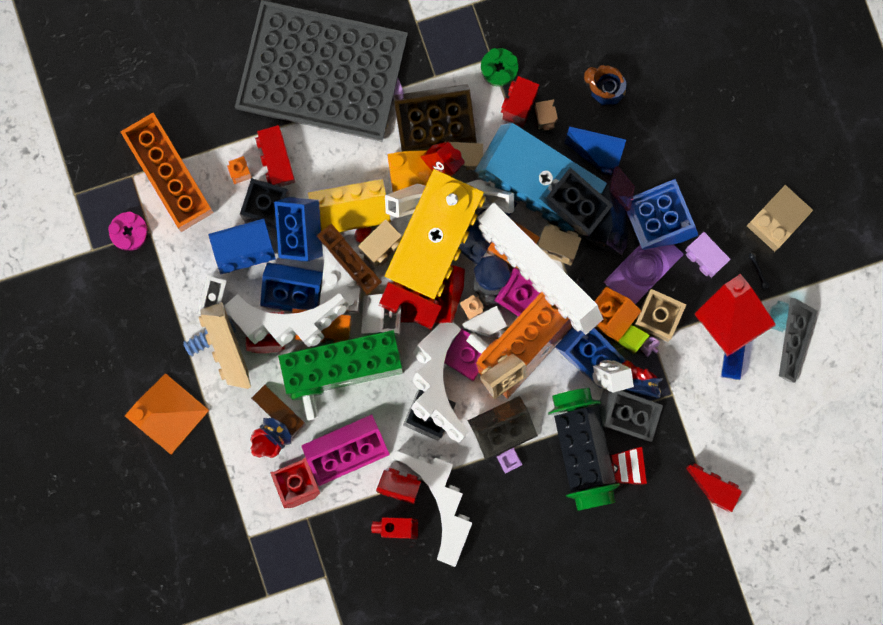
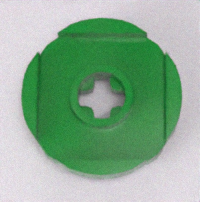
(498, 56)

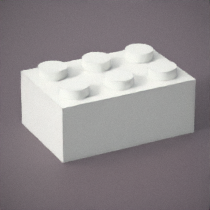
(337, 281)

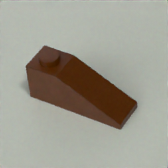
(278, 410)

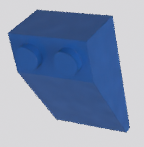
(587, 350)

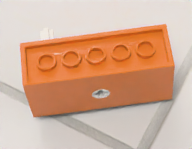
(528, 338)

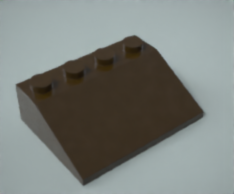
(435, 117)

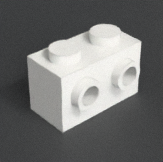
(612, 376)

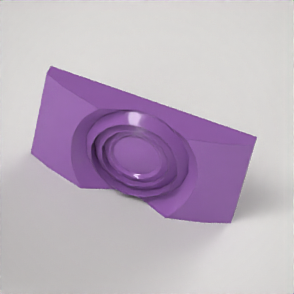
(642, 270)

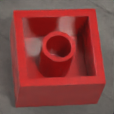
(518, 106)

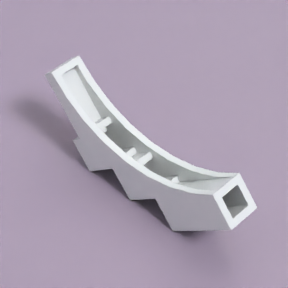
(405, 200)
(284, 327)
(429, 378)
(435, 476)

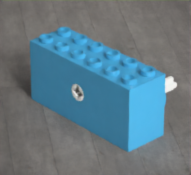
(526, 168)

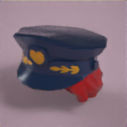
(644, 381)
(269, 438)

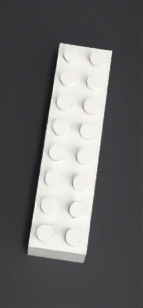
(540, 269)

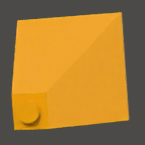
(408, 169)

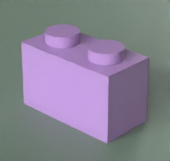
(707, 255)

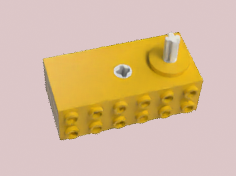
(426, 261)

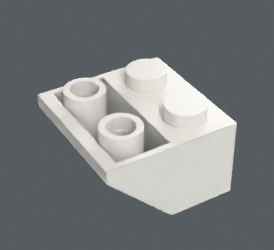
(378, 319)

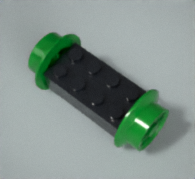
(584, 448)

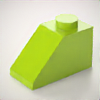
(633, 339)

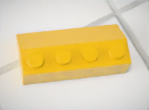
(352, 205)

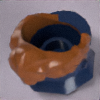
(606, 84)

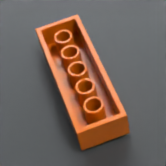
(166, 172)

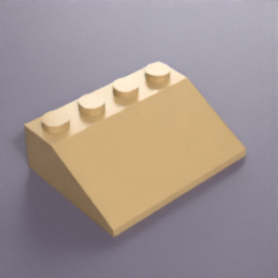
(225, 345)

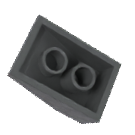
(629, 414)

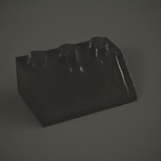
(502, 428)

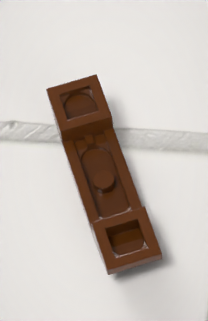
(349, 259)

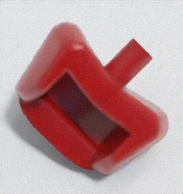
(362, 233)

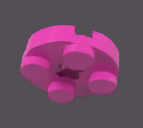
(118, 227)

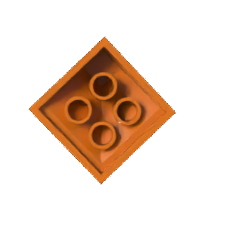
(167, 413)

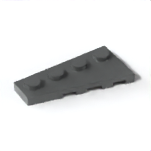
(797, 333)

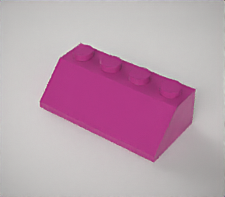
(345, 450)

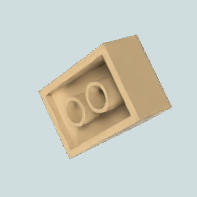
(780, 218)
(504, 375)

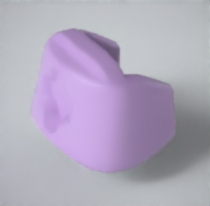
(649, 346)

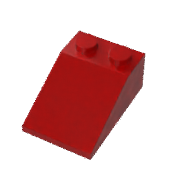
(399, 486)

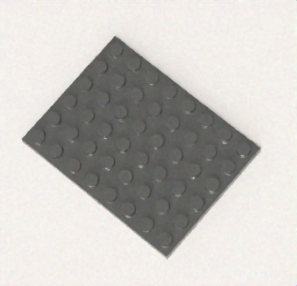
(321, 71)

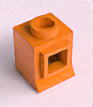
(239, 170)

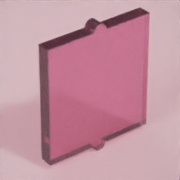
(622, 188)

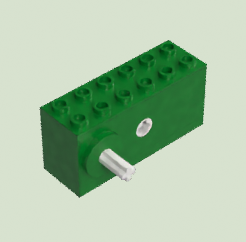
(338, 365)

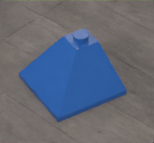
(596, 148)
(661, 217)

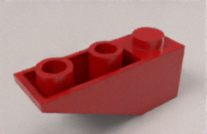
(717, 491)

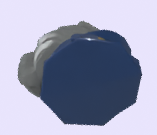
(489, 278)

